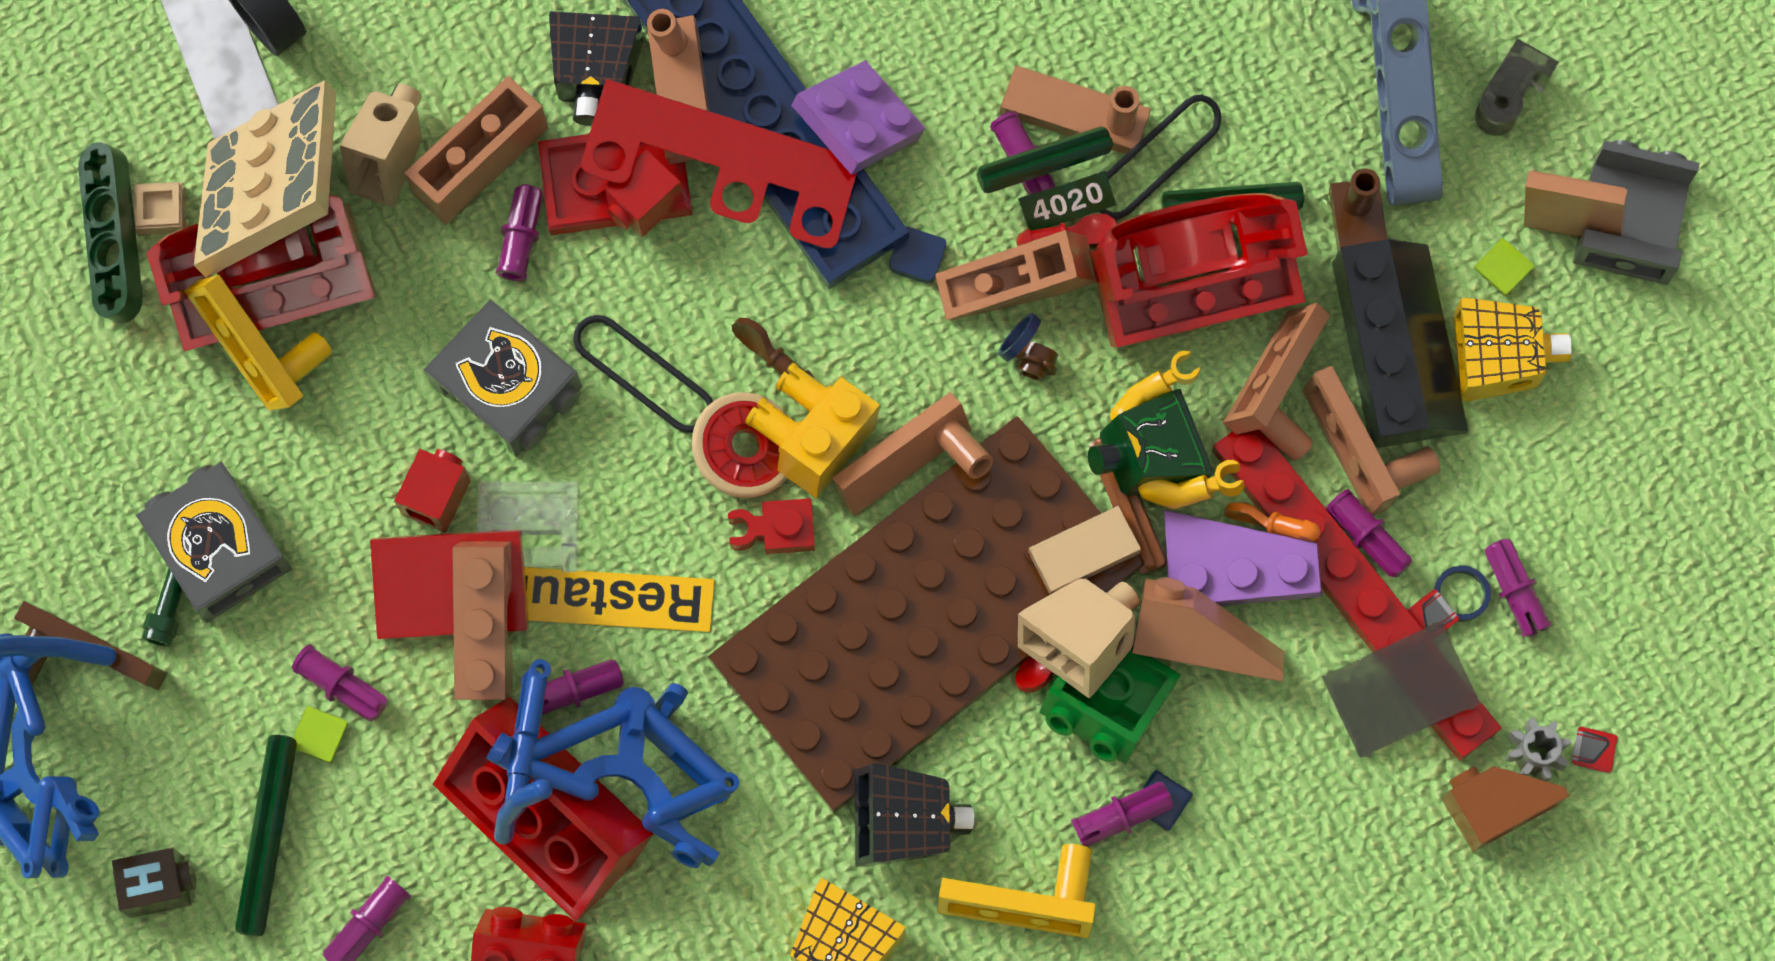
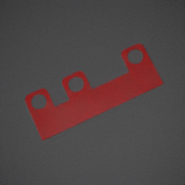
(738, 148)

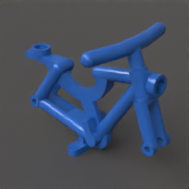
(637, 719)
(76, 813)

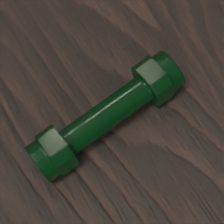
(161, 626)

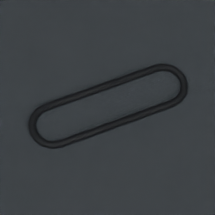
(1216, 126)
(603, 319)

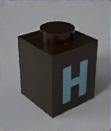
(153, 882)

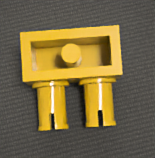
(827, 437)

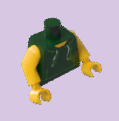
(1157, 446)

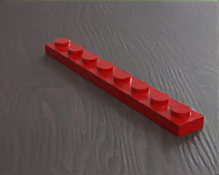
(1345, 572)

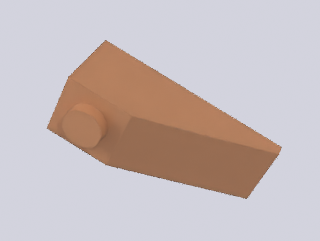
(1017, 275)
(1193, 629)

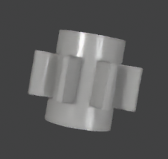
(1544, 738)

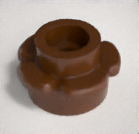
(1036, 361)

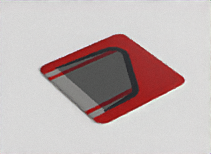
(1433, 609)
(1594, 749)

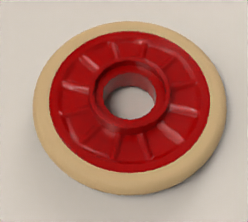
(717, 458)

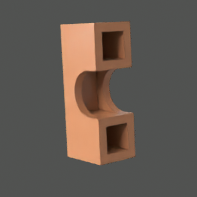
(480, 620)

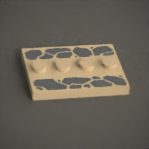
(266, 179)

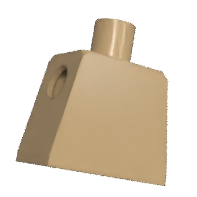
(382, 144)
(1080, 632)

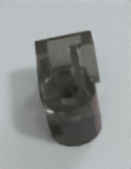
(1504, 95)

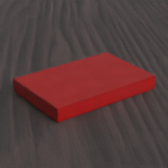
(578, 199)
(417, 583)

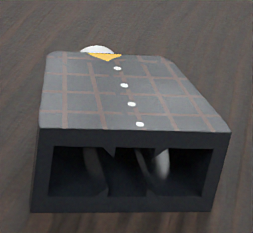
(590, 51)
(904, 815)

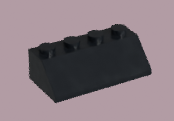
(1398, 342)

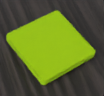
(1504, 266)
(319, 734)

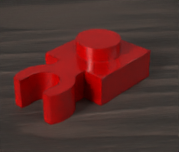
(783, 527)

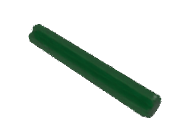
(266, 835)

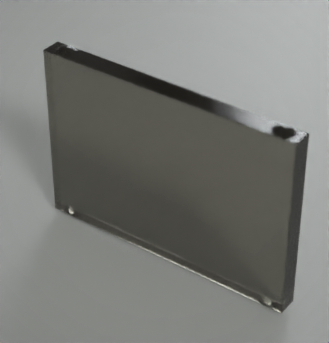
(1401, 689)

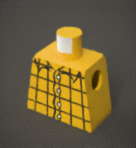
(1503, 348)
(844, 929)

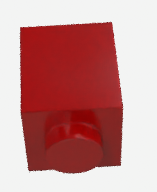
(645, 196)
(433, 489)

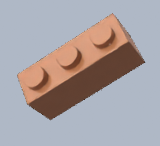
(476, 150)

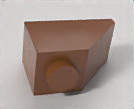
(1498, 802)

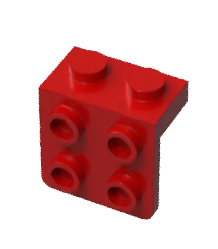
(515, 936)

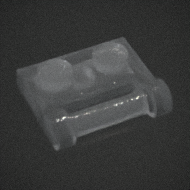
(537, 510)

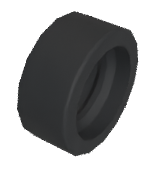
(271, 22)

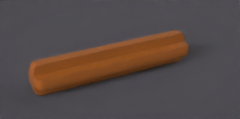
(1138, 521)

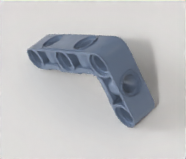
(1405, 95)

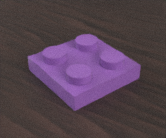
(858, 117)

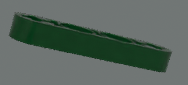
(117, 229)

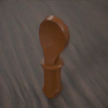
(757, 340)

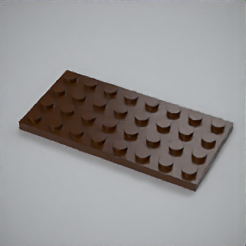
(908, 617)

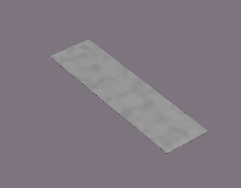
(220, 61)

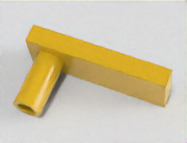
(269, 377)
(1060, 914)

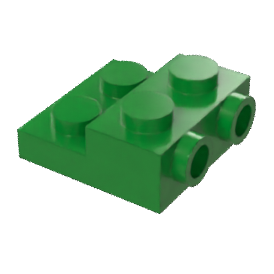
(1117, 712)

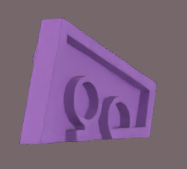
(1240, 563)

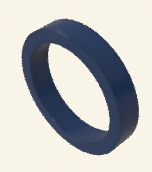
(1019, 337)
(1479, 577)

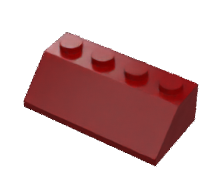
(562, 843)

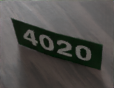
(1067, 201)

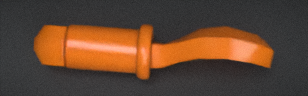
(1275, 523)

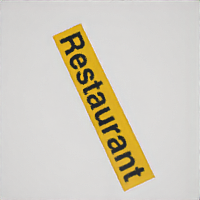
(619, 599)

